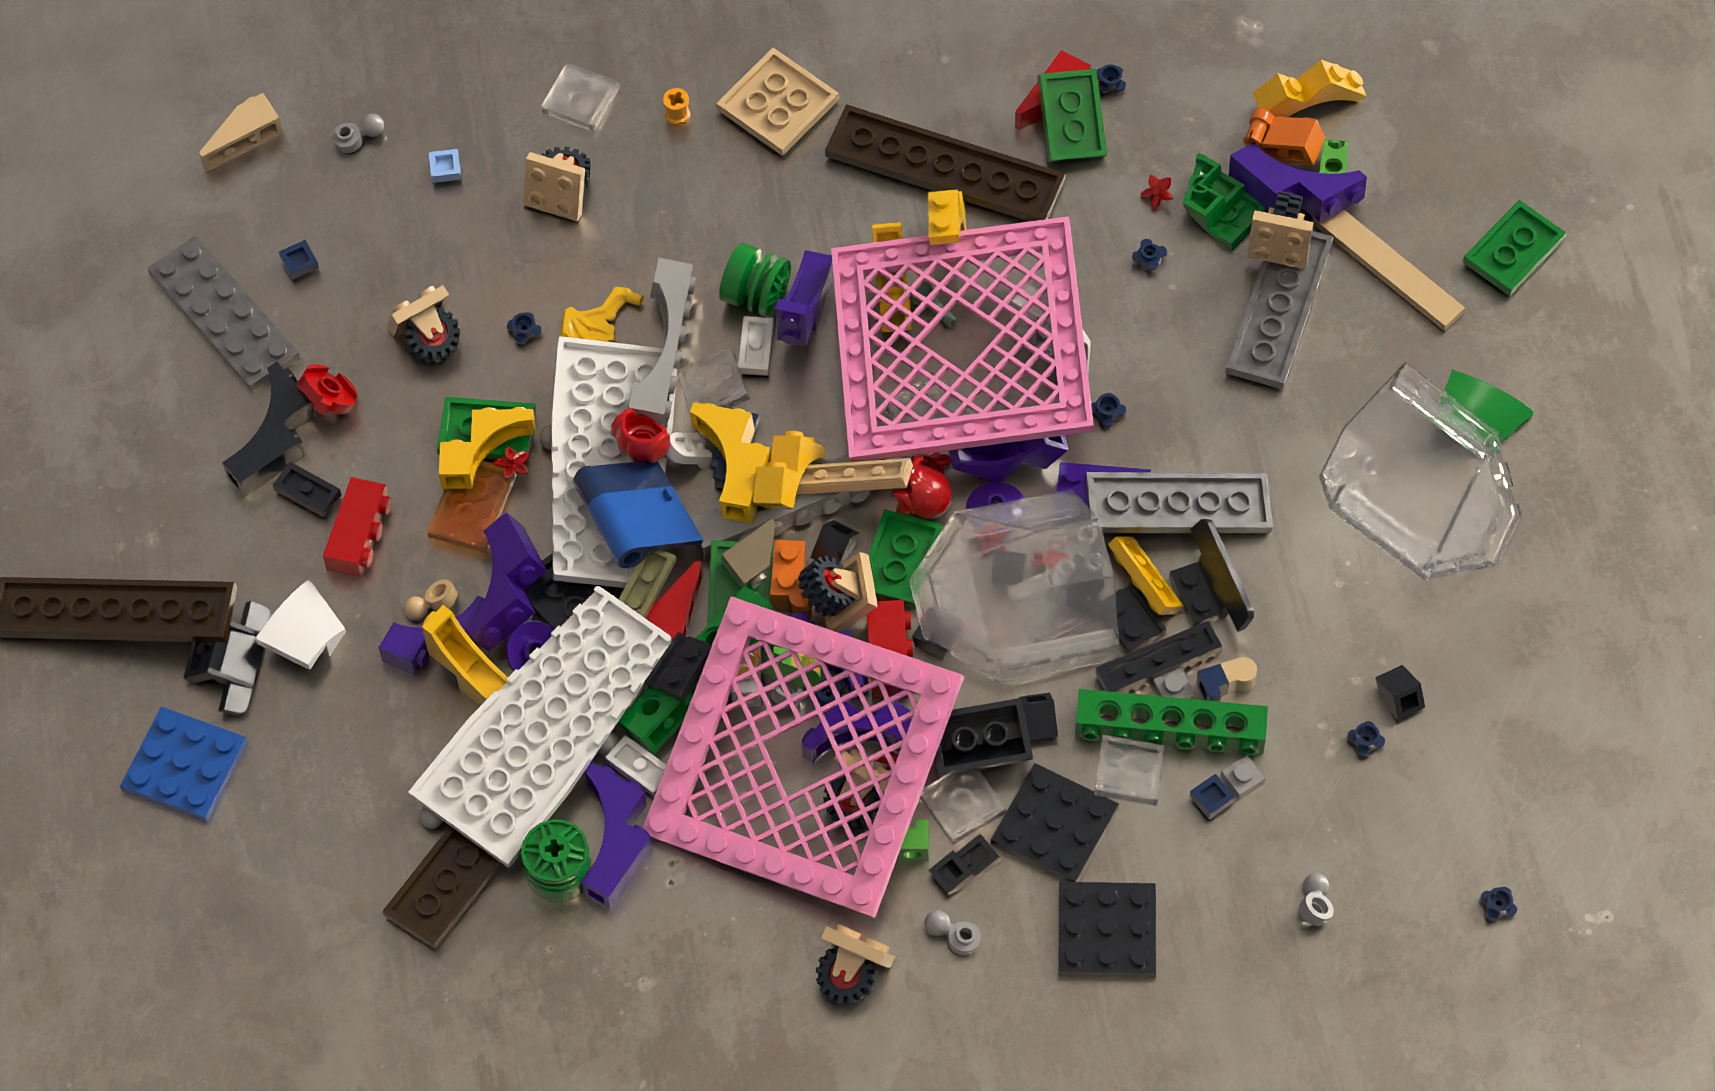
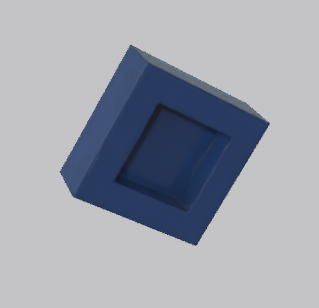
(298, 259)
(1212, 796)

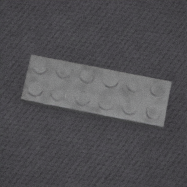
(223, 312)
(1277, 317)
(1178, 501)

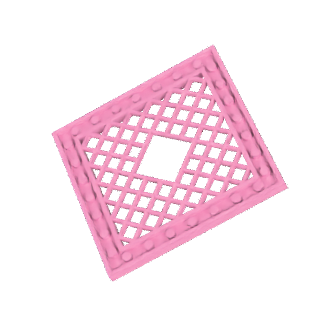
(1070, 416)
(896, 806)

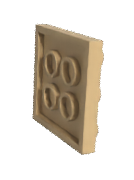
(777, 101)

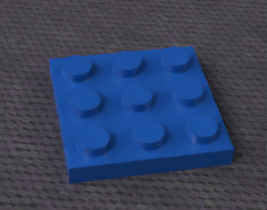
(183, 764)

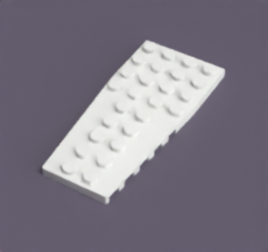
(588, 394)
(542, 727)

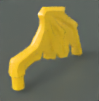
(593, 322)

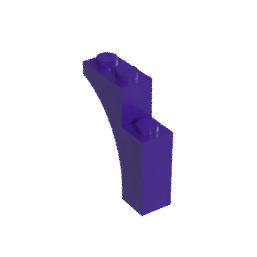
(1322, 192)
(806, 299)
(513, 570)
(623, 846)

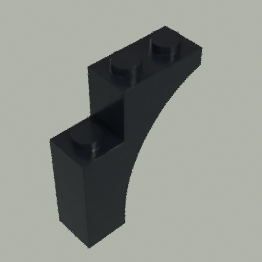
(276, 439)

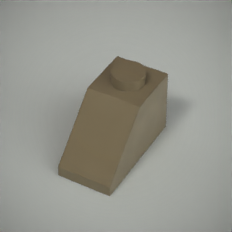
(750, 557)

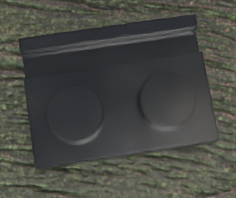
(1136, 620)
(679, 667)

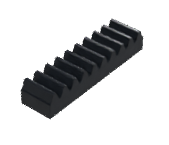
(1159, 658)

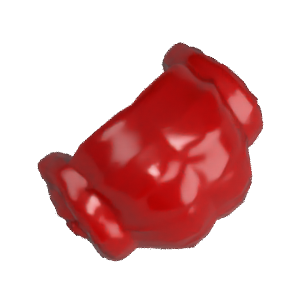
(640, 436)

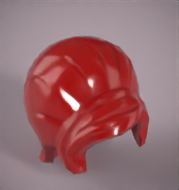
(926, 493)

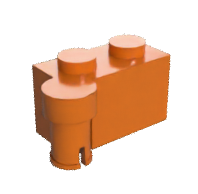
(1285, 137)
(788, 562)

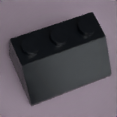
(984, 737)

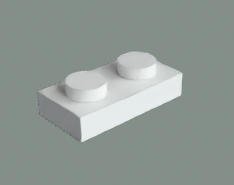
(756, 345)
(637, 764)

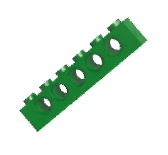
(1185, 712)
(658, 716)

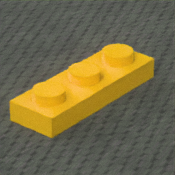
(1145, 576)

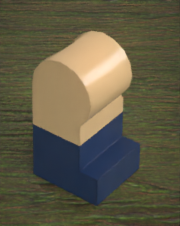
(1227, 678)

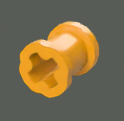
(676, 105)

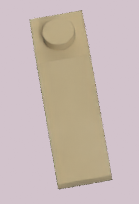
(244, 129)

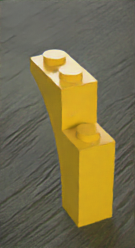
(731, 433)
(460, 655)

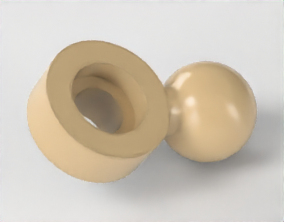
(437, 594)

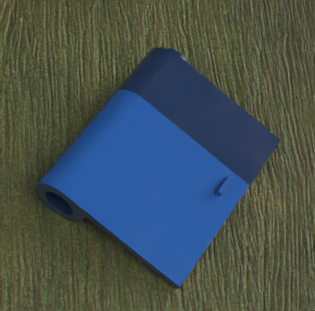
(635, 509)

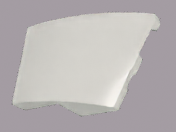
(302, 627)

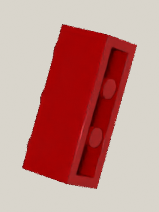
(357, 527)
(887, 630)

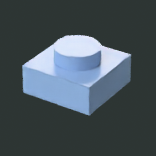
(444, 165)

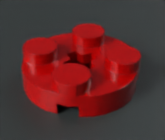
(326, 390)

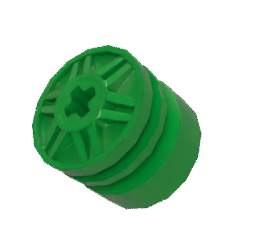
(754, 280)
(560, 876)

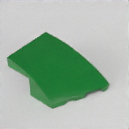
(1220, 203)
(1488, 403)

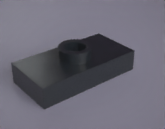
(307, 489)

